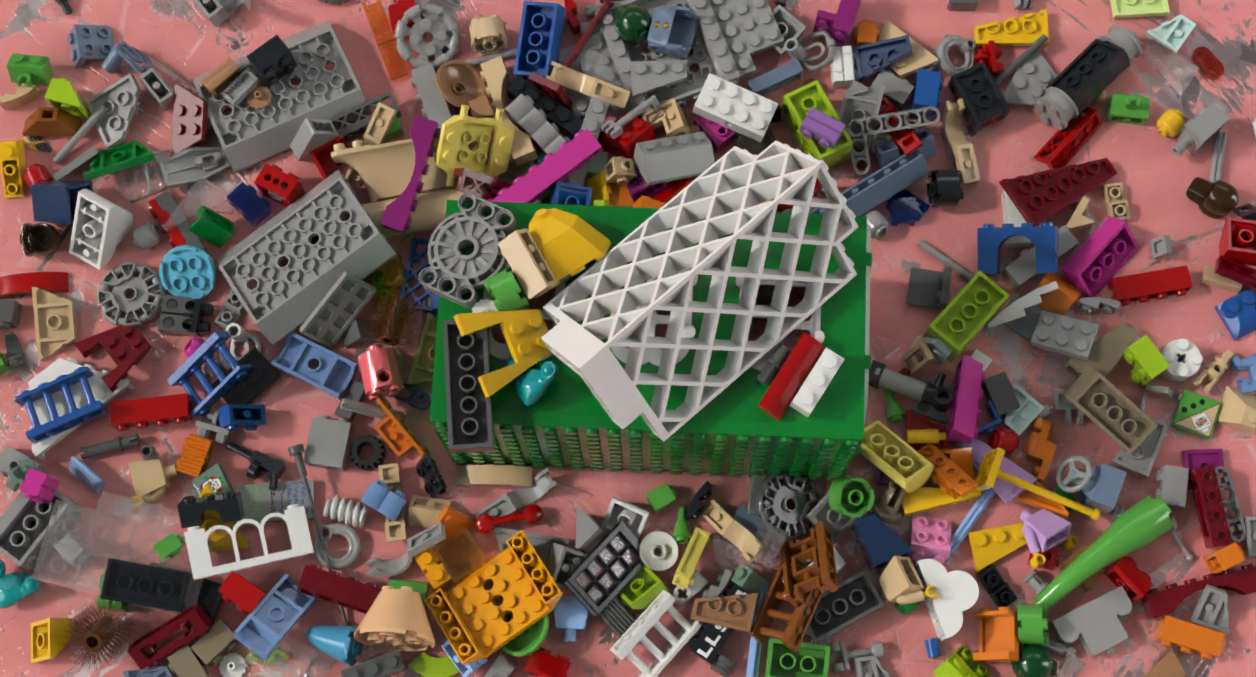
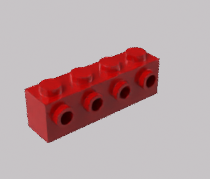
(151, 411)

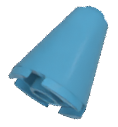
(336, 642)

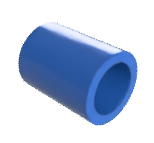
(933, 648)

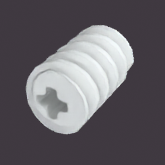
(345, 511)

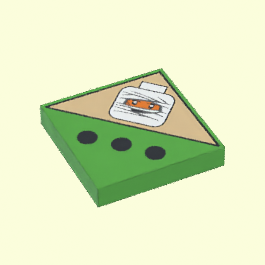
(1196, 414)

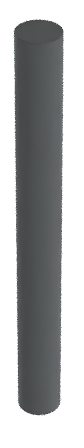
(1022, 58)

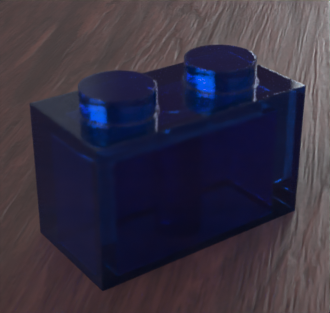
(249, 204)

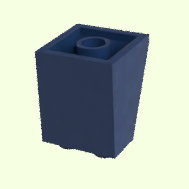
(56, 200)
(878, 541)

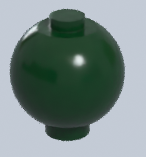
(633, 23)
(1034, 662)

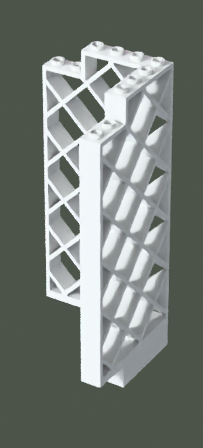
(592, 359)

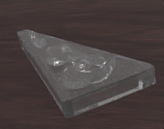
(200, 194)

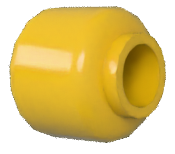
(1170, 123)

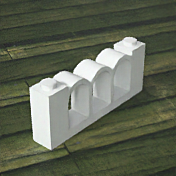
(298, 534)

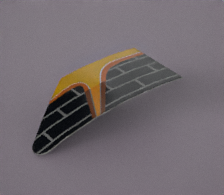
(37, 143)

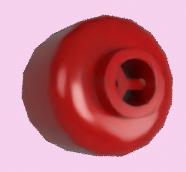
(37, 173)
(1004, 439)

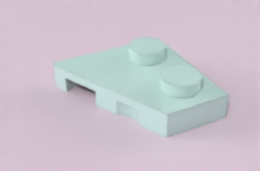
(1172, 33)

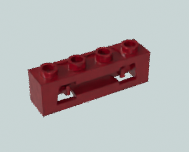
(1210, 507)
(143, 649)

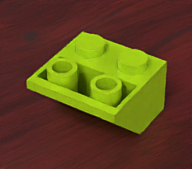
(961, 664)

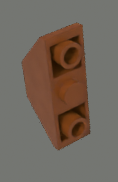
(51, 122)

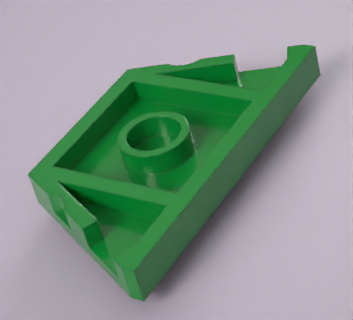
(117, 159)

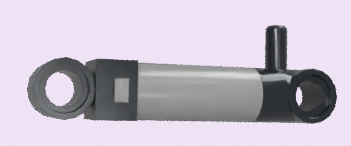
(911, 387)

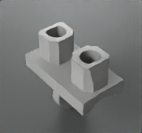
(206, 426)

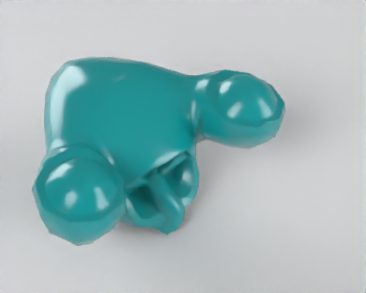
(534, 382)
(15, 586)

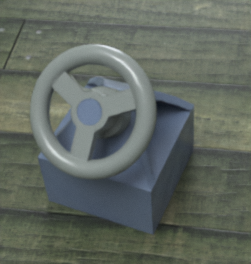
(1096, 486)

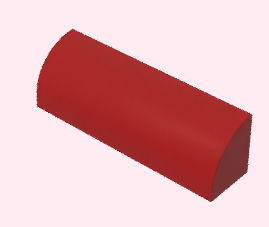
(791, 376)

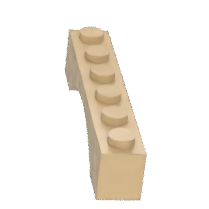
(498, 79)

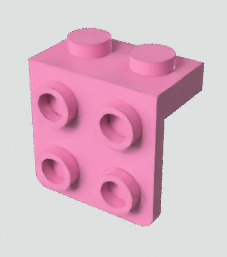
(930, 539)

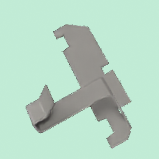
(1160, 389)

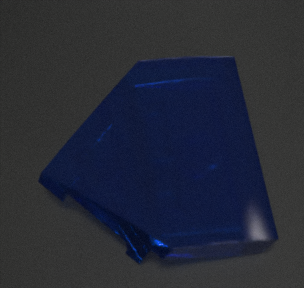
(906, 208)

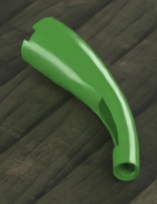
(1128, 533)

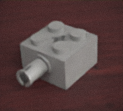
(1200, 129)

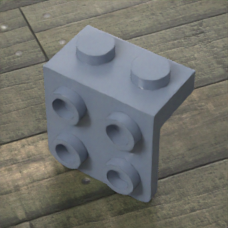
(89, 43)

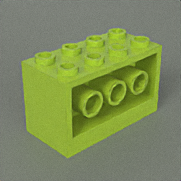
(795, 109)
(967, 314)

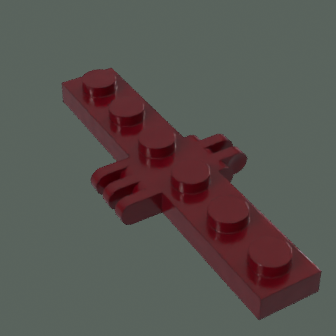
(1236, 271)

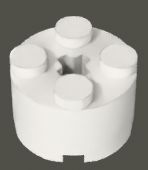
(1189, 359)

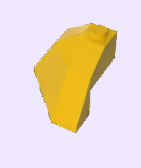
(566, 241)

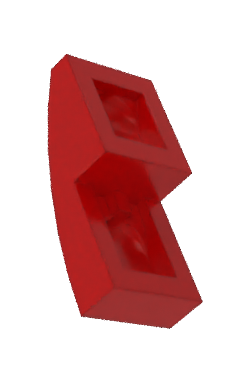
(571, 11)

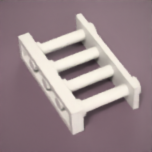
(638, 630)

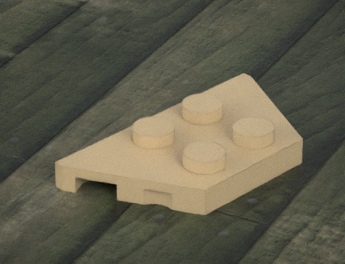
(918, 60)
(53, 322)

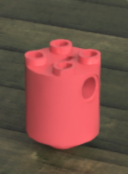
(377, 366)

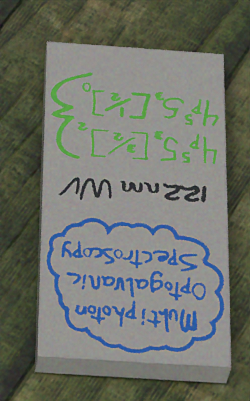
(261, 501)

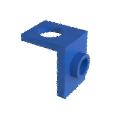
(988, 428)

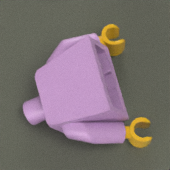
(1045, 531)

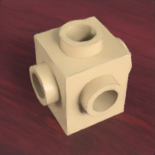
(619, 170)

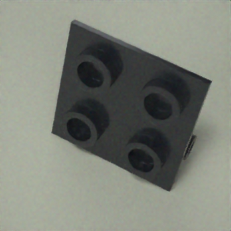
(428, 471)

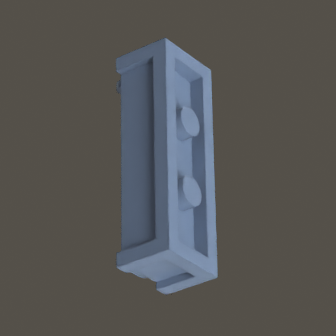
(776, 78)

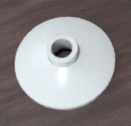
(667, 547)

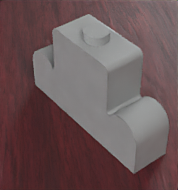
(1095, 623)

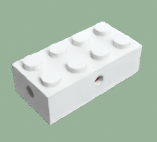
(735, 107)

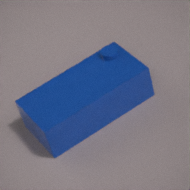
(539, 38)

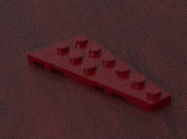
(1051, 190)

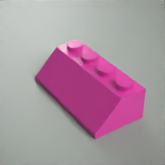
(1101, 257)
(965, 400)

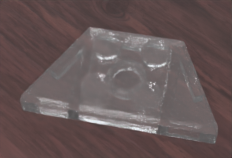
(133, 182)

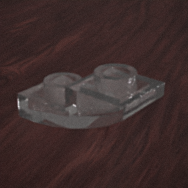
(1070, 666)

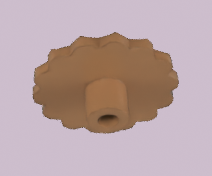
(259, 97)

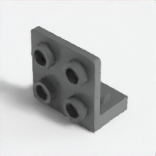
(929, 288)

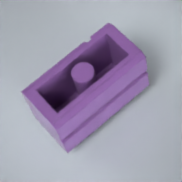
(822, 128)

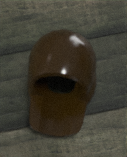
(1214, 199)
(39, 239)

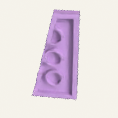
(1003, 489)

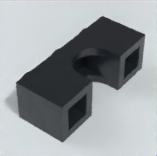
(228, 505)

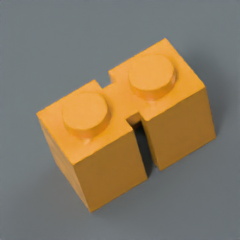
(433, 568)

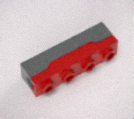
(179, 235)

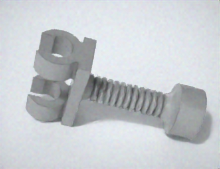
(876, 649)

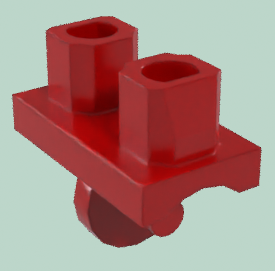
(989, 54)

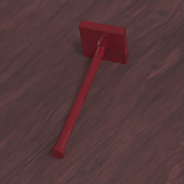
(554, 89)

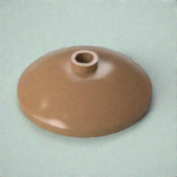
(459, 82)

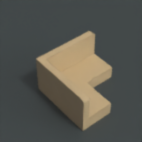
(669, 115)

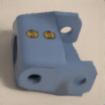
(672, 30)

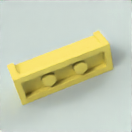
(691, 557)

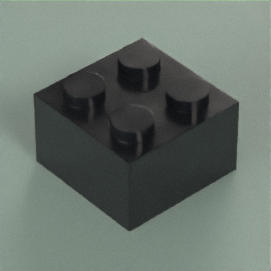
(272, 61)

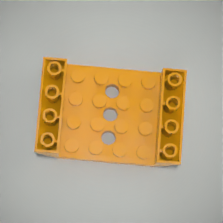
(469, 610)

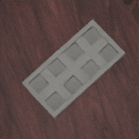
(337, 309)

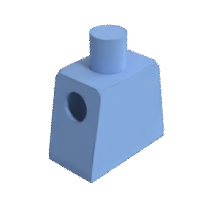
(570, 617)

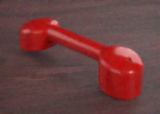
(485, 522)

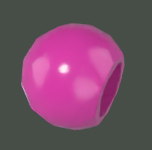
(192, 345)

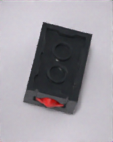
(980, 95)

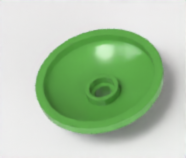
(527, 641)

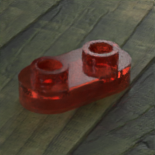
(1208, 63)

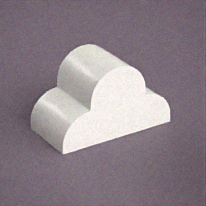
(97, 228)
(957, 594)

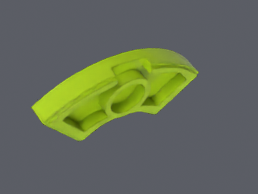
(433, 667)

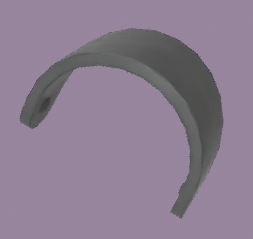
(13, 349)

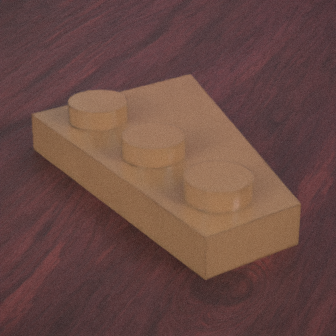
(726, 611)

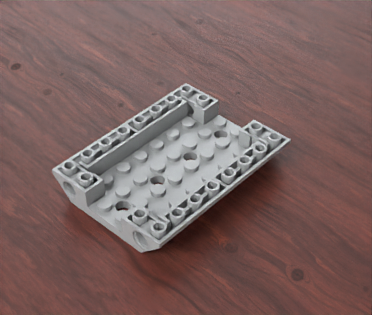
(259, 134)
(292, 292)

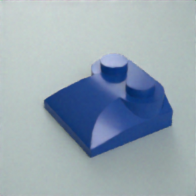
(1239, 314)

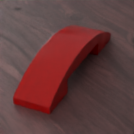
(904, 138)
(22, 283)

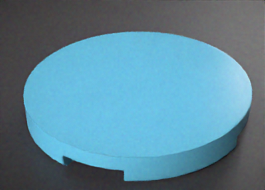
(188, 272)

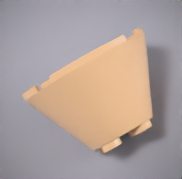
(396, 621)

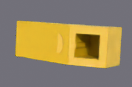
(13, 167)

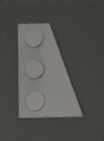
(651, 75)
(1143, 457)

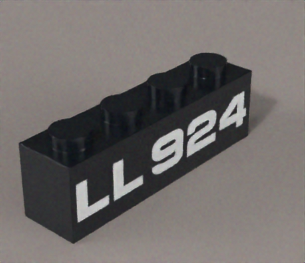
(713, 636)

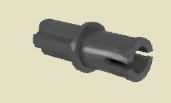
(773, 364)

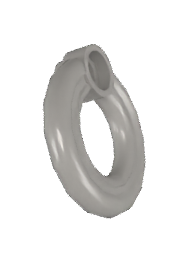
(962, 43)
(354, 545)

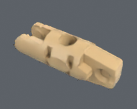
(1214, 370)

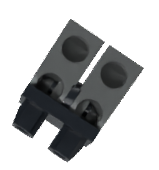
(184, 316)

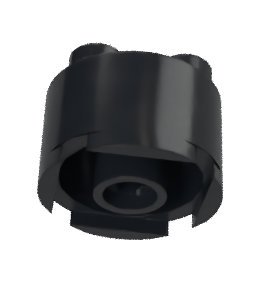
(944, 188)

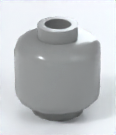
(878, 224)
(147, 235)

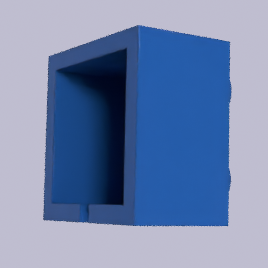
(926, 91)

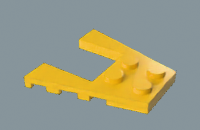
(523, 336)

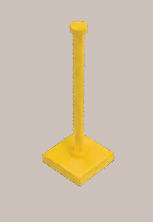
(990, 470)

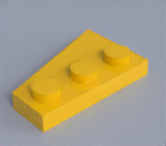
(995, 543)

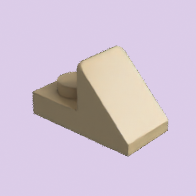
(1078, 220)

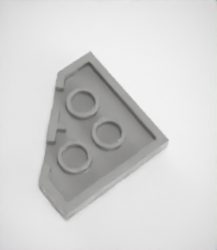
(121, 103)

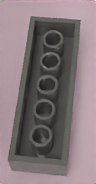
(468, 409)

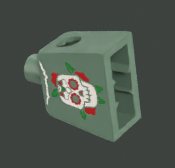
(215, 477)

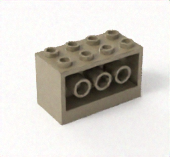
(1110, 409)

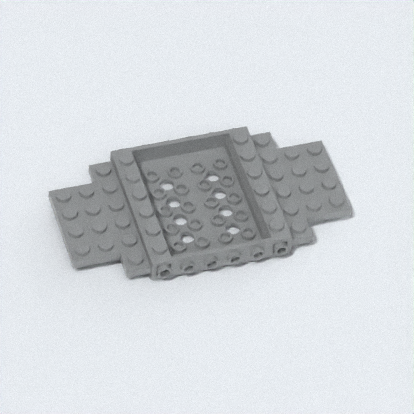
(722, 46)

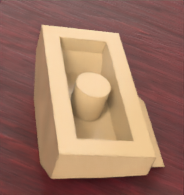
(918, 356)

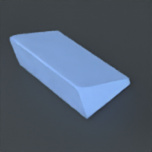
(86, 475)

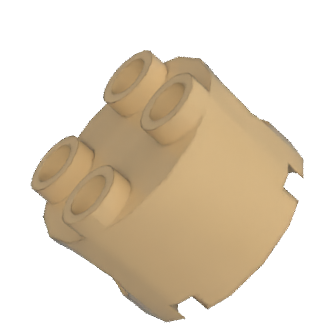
(488, 35)

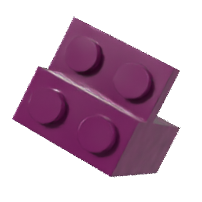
(838, 24)

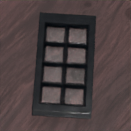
(605, 569)

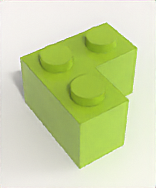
(1146, 359)

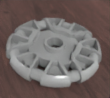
(427, 25)
(139, 302)

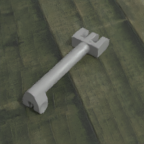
(614, 129)

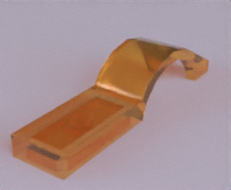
(385, 40)

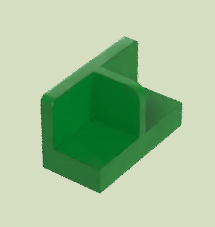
(212, 227)

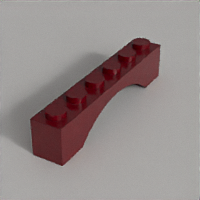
(1166, 601)

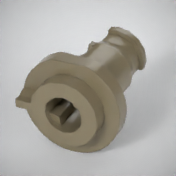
(887, 508)

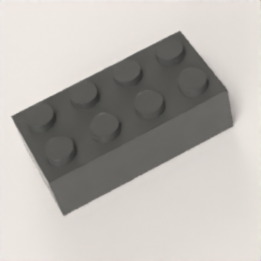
(844, 607)

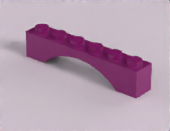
(398, 212)

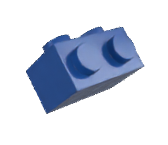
(242, 416)

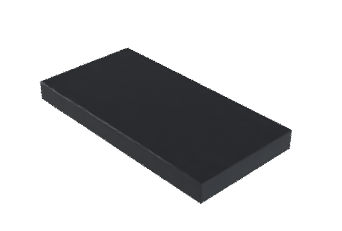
(145, 585)

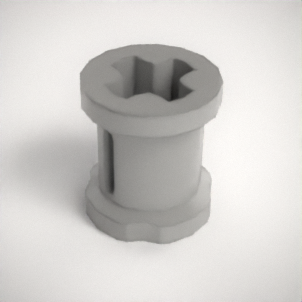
(1035, 582)

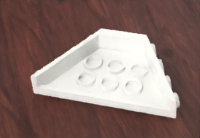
(65, 367)

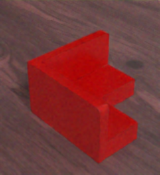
(322, 157)

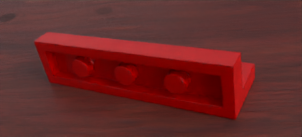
(1073, 139)

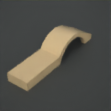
(589, 85)
(375, 133)
(962, 148)
(732, 530)

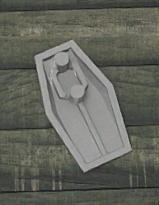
(193, 163)

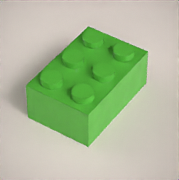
(808, 661)

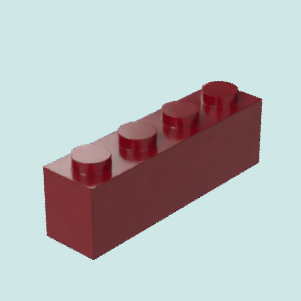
(337, 589)

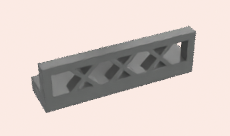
(359, 127)

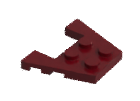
(123, 345)

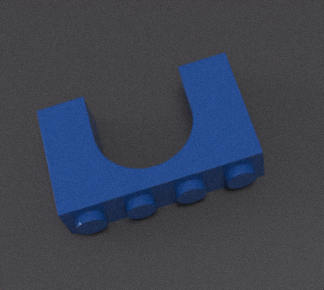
(1043, 238)

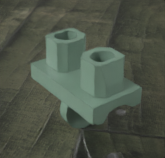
(18, 473)

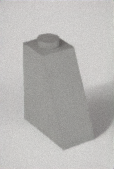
(312, 135)

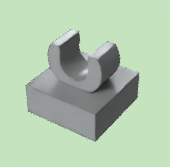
(1161, 246)

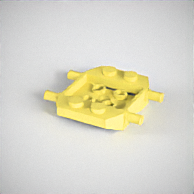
(461, 131)

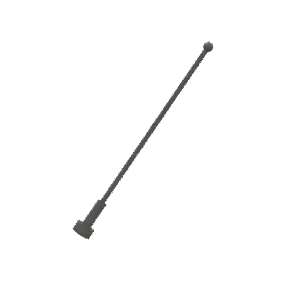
(297, 451)

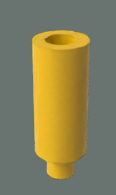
(924, 436)

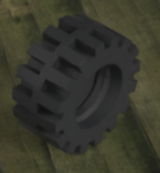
(355, 452)

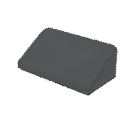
(354, 392)

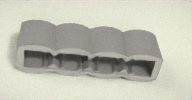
(535, 124)

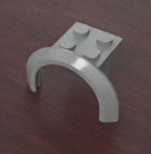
(219, 10)

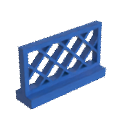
(408, 276)

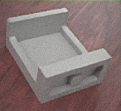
(328, 443)

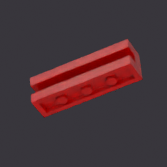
(1150, 285)

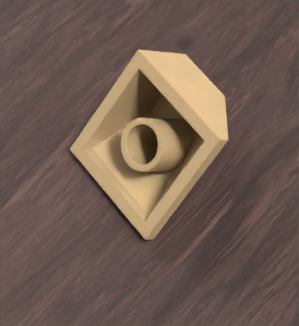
(1238, 411)

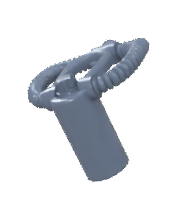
(124, 51)

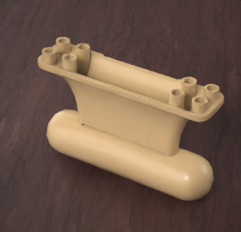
(387, 173)

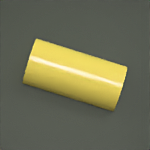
(895, 457)

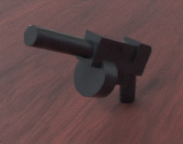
(260, 462)

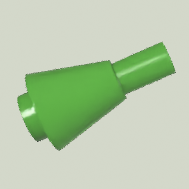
(894, 411)
(682, 531)

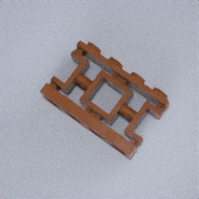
(809, 577)

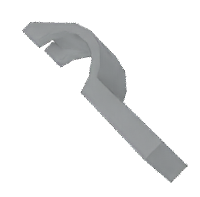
(521, 497)
(414, 546)

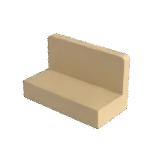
(425, 510)

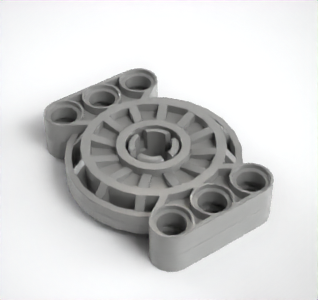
(464, 230)

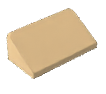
(1210, 278)

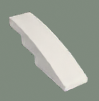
(1016, 309)

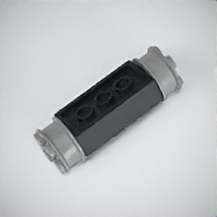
(1087, 76)

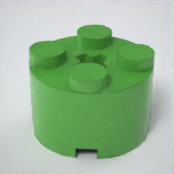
(506, 291)
(841, 500)
(1033, 624)

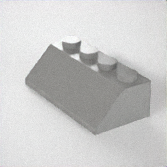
(673, 157)

